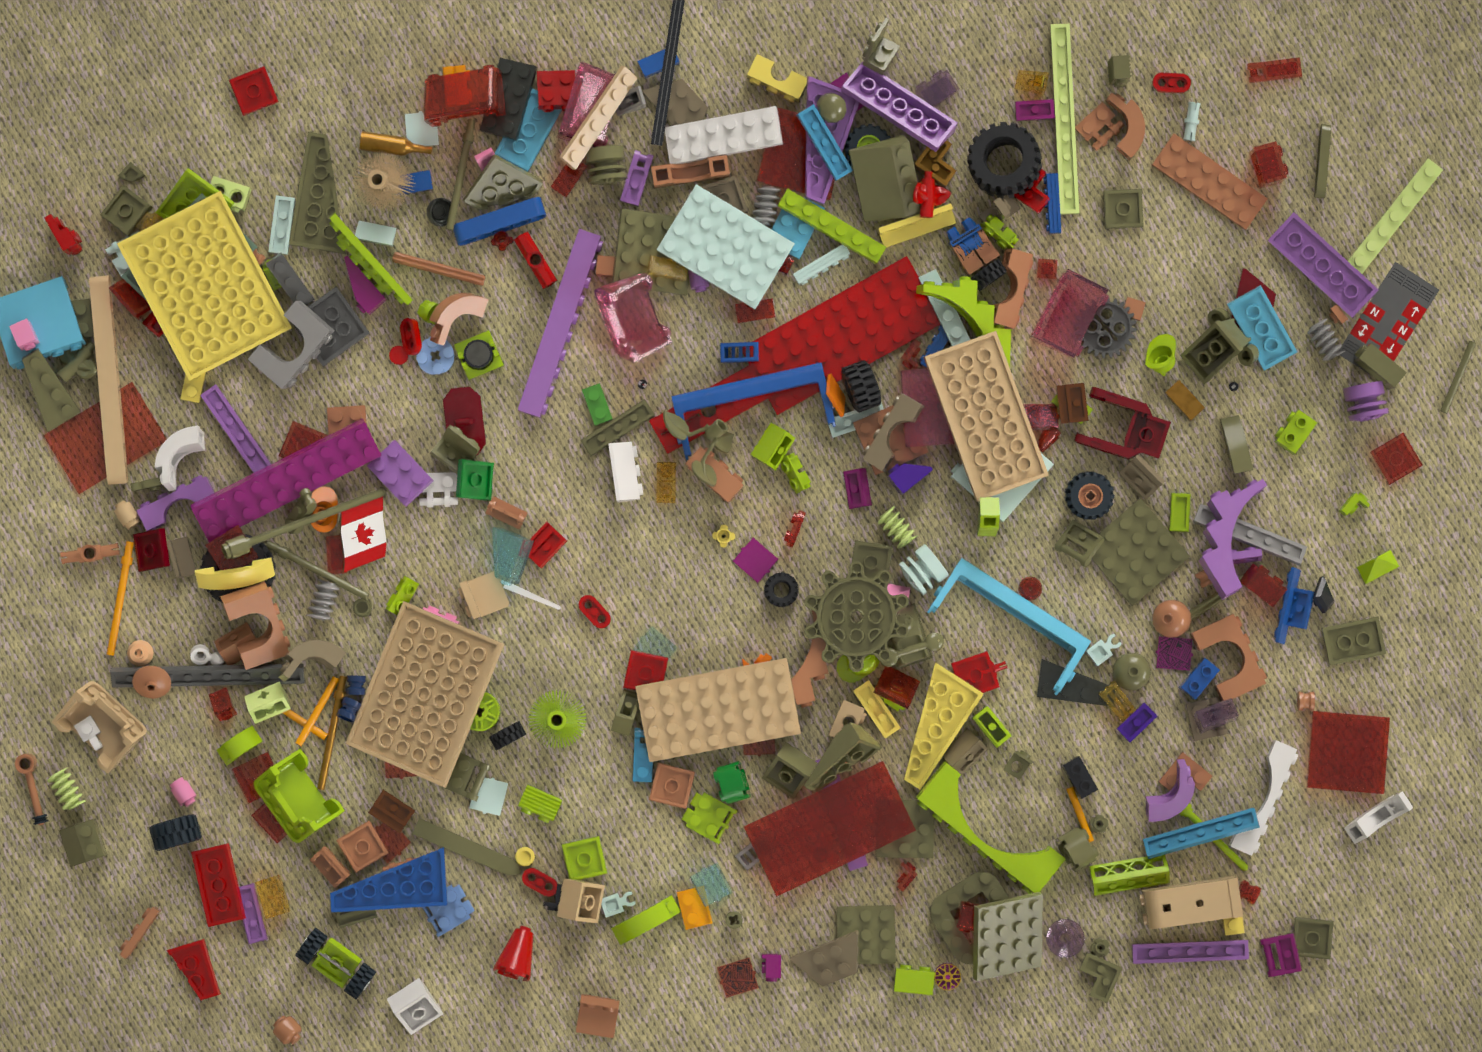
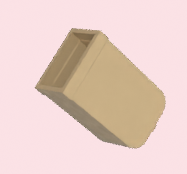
(1191, 902)

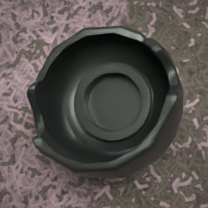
(438, 211)

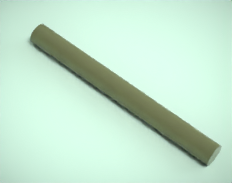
(1458, 377)

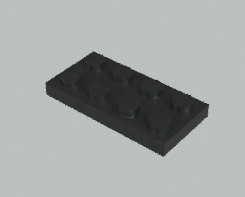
(517, 86)

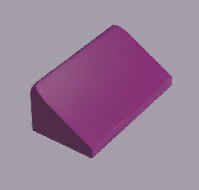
(857, 488)

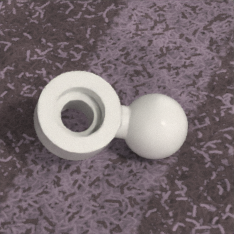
(200, 659)

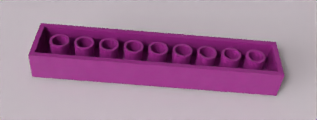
(285, 479)

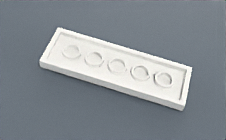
(723, 135)

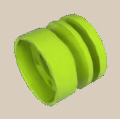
(489, 716)

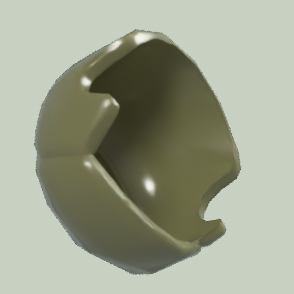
(831, 107)

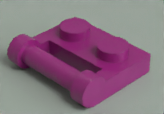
(1287, 954)

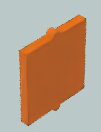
(835, 395)

